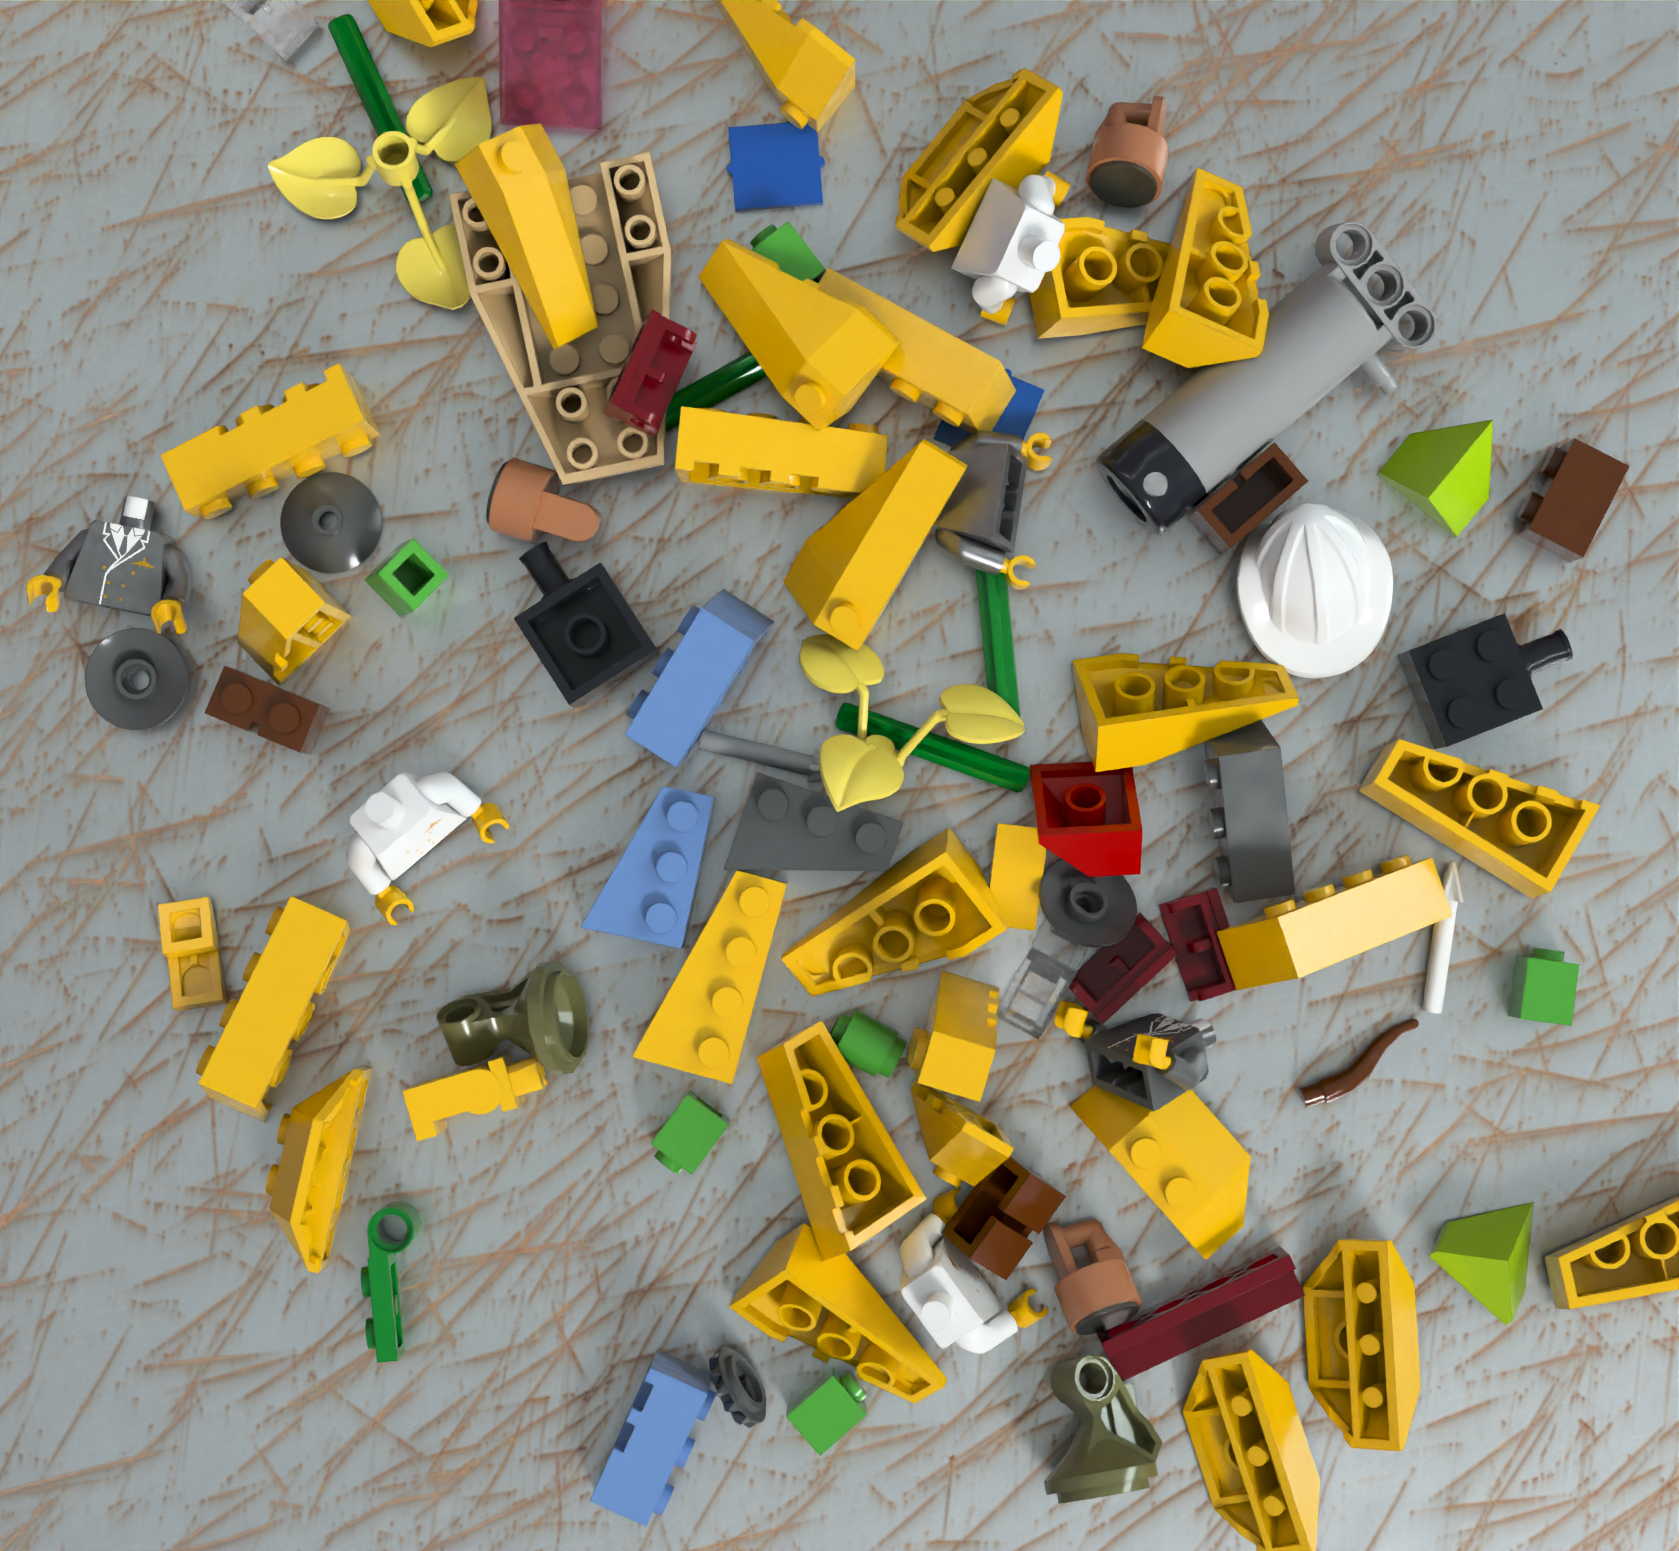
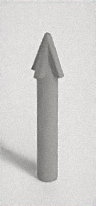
(762, 754)

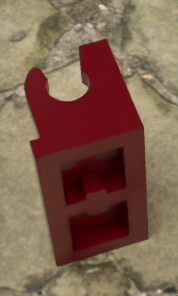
(651, 373)
(1192, 931)
(1122, 969)

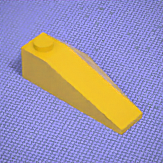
(532, 218)
(1208, 288)
(866, 548)
(957, 1138)
(835, 1313)

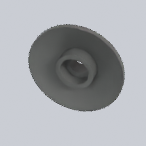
(351, 538)
(111, 676)
(1107, 902)

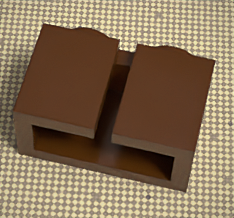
(1248, 498)
(1572, 499)
(267, 710)
(1001, 1215)

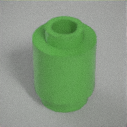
(868, 1043)

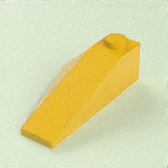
(797, 62)
(1100, 280)
(805, 340)
(1153, 710)
(912, 914)

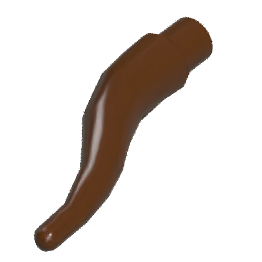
(1347, 1080)

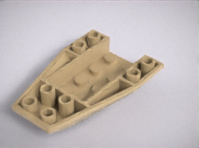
(628, 277)

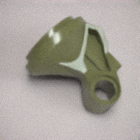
(539, 1014)
(1114, 1442)

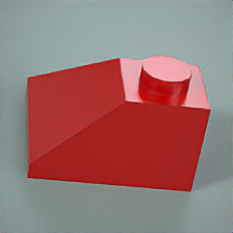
(1088, 817)

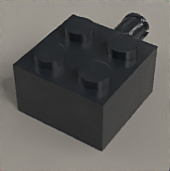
(581, 628)
(1478, 678)

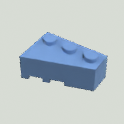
(695, 676)
(654, 1439)

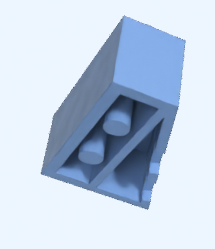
(658, 873)

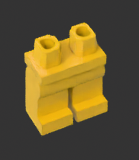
(472, 1090)

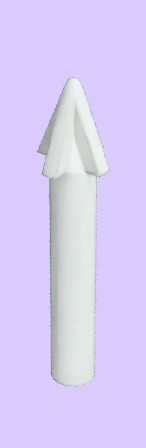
(1441, 944)

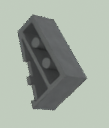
(1249, 814)
(803, 831)

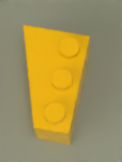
(286, 617)

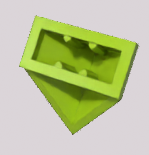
(1444, 472)
(1489, 1256)

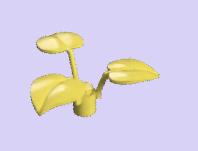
(324, 172)
(869, 766)

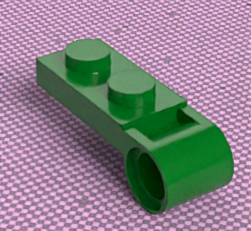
(381, 1281)

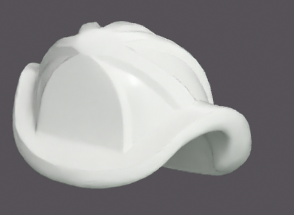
(1314, 590)

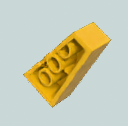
(272, 444)
(777, 454)
(835, 1142)

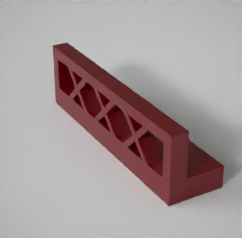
(1201, 1313)

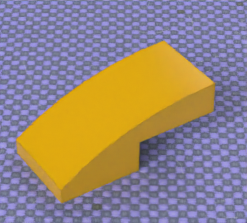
(1017, 874)
(193, 954)

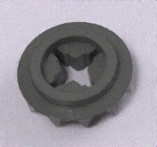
(738, 1387)

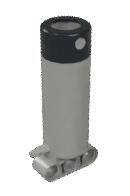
(1244, 404)

